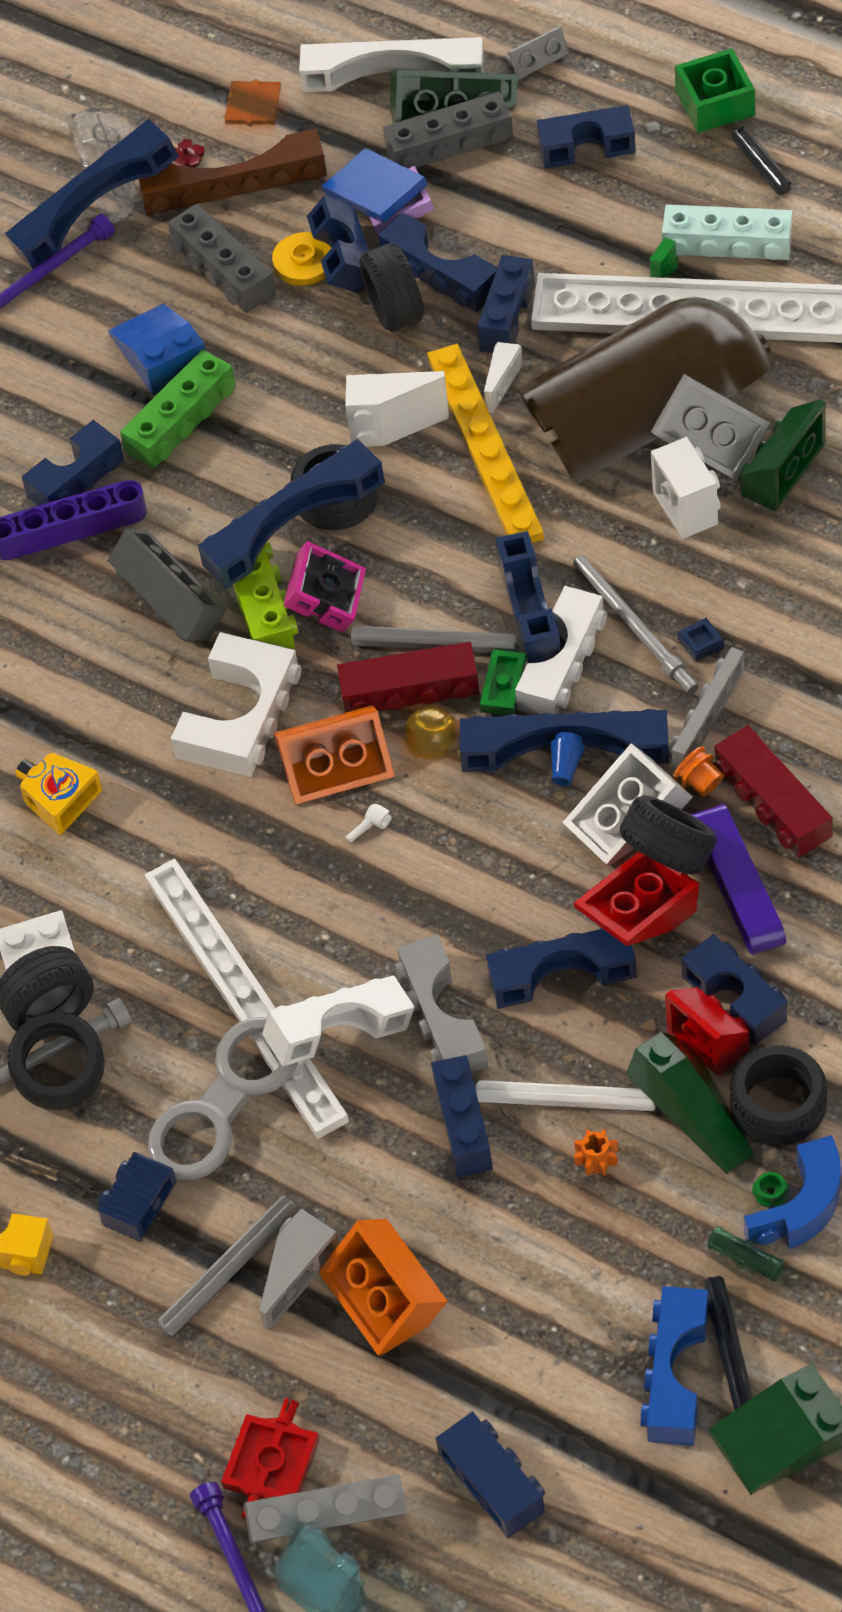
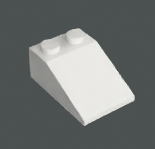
(394, 405)
(602, 810)

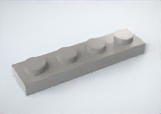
(711, 703)

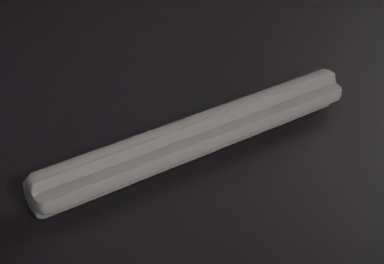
(430, 638)
(226, 1266)

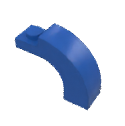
(811, 1208)

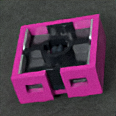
(324, 586)

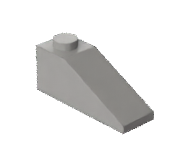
(298, 1256)

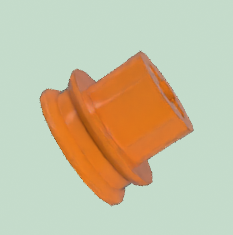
(699, 772)

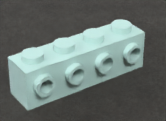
(726, 234)

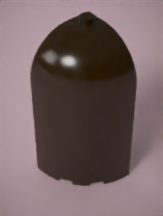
(615, 391)

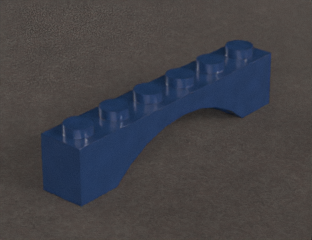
(136, 156)
(342, 477)
(495, 741)

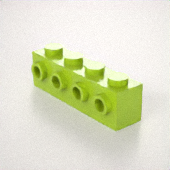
(263, 603)

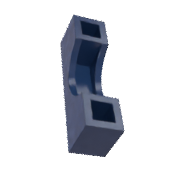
(462, 279)
(526, 597)
(519, 970)

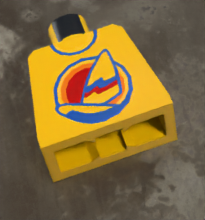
(58, 789)

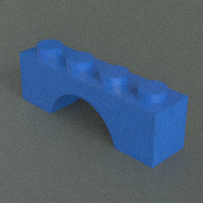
(671, 1407)

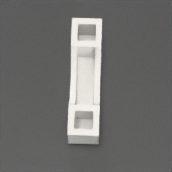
(547, 684)
(375, 1007)

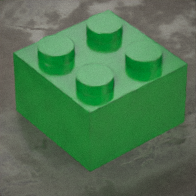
(715, 90)

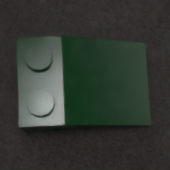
(781, 1429)

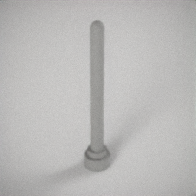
(112, 1016)

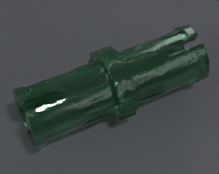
(745, 1253)

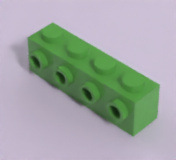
(178, 409)

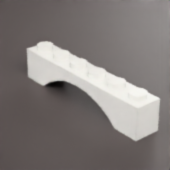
(335, 64)

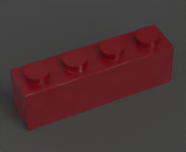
(409, 678)
(773, 792)

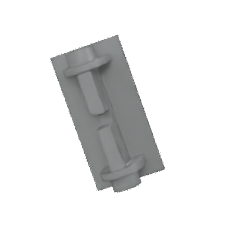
(537, 53)

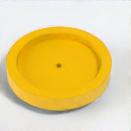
(299, 259)

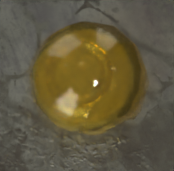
(429, 732)

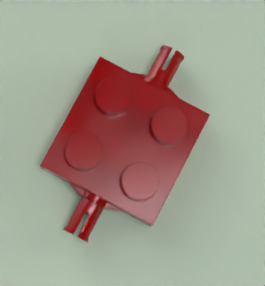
(270, 1456)

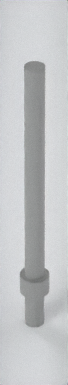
(671, 665)

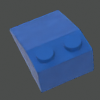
(157, 345)

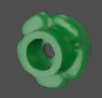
(768, 1181)

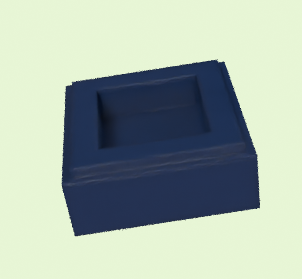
(700, 639)

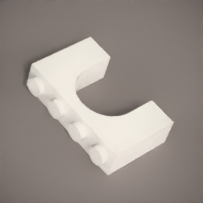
(240, 742)

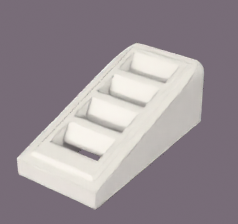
(503, 370)

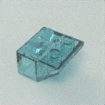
(319, 1575)

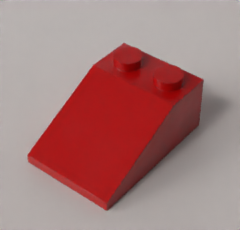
(640, 900)

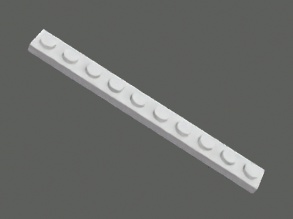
(240, 990)

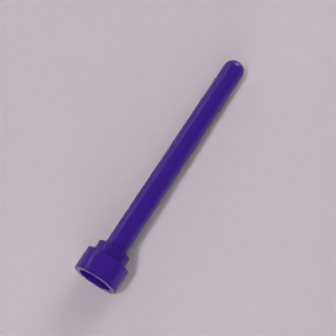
(99, 228)
(208, 1500)

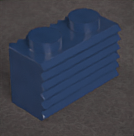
(136, 1196)

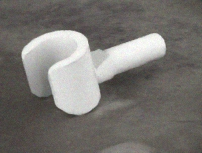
(375, 815)

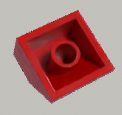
(706, 1028)

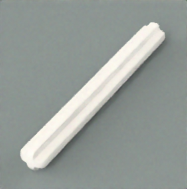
(563, 1095)

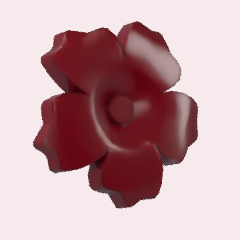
(189, 154)

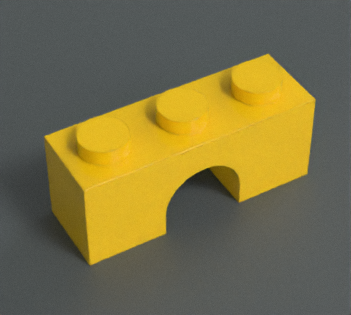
(25, 1244)

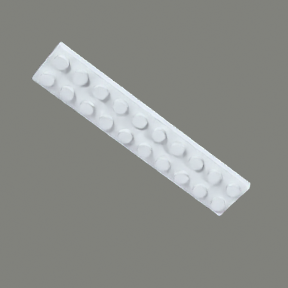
(615, 302)

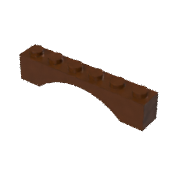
(290, 161)

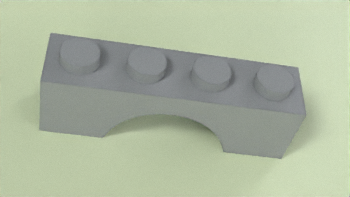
(427, 973)
(325, 1508)

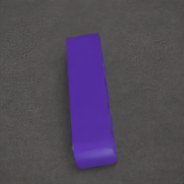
(71, 519)
(741, 884)

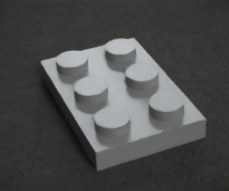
(712, 423)

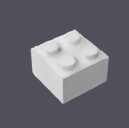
(685, 487)

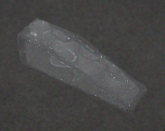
(92, 135)

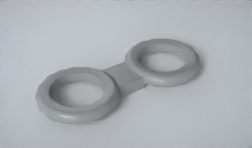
(218, 1104)

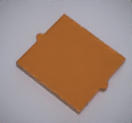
(253, 102)

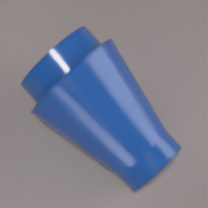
(565, 755)

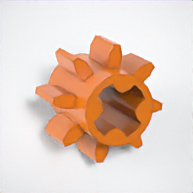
(599, 1161)

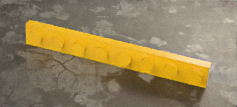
(485, 444)

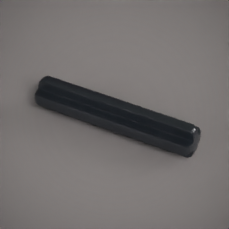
(762, 160)

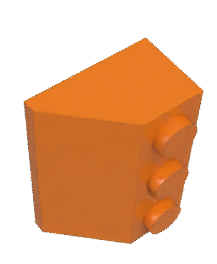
(334, 754)
(381, 1285)

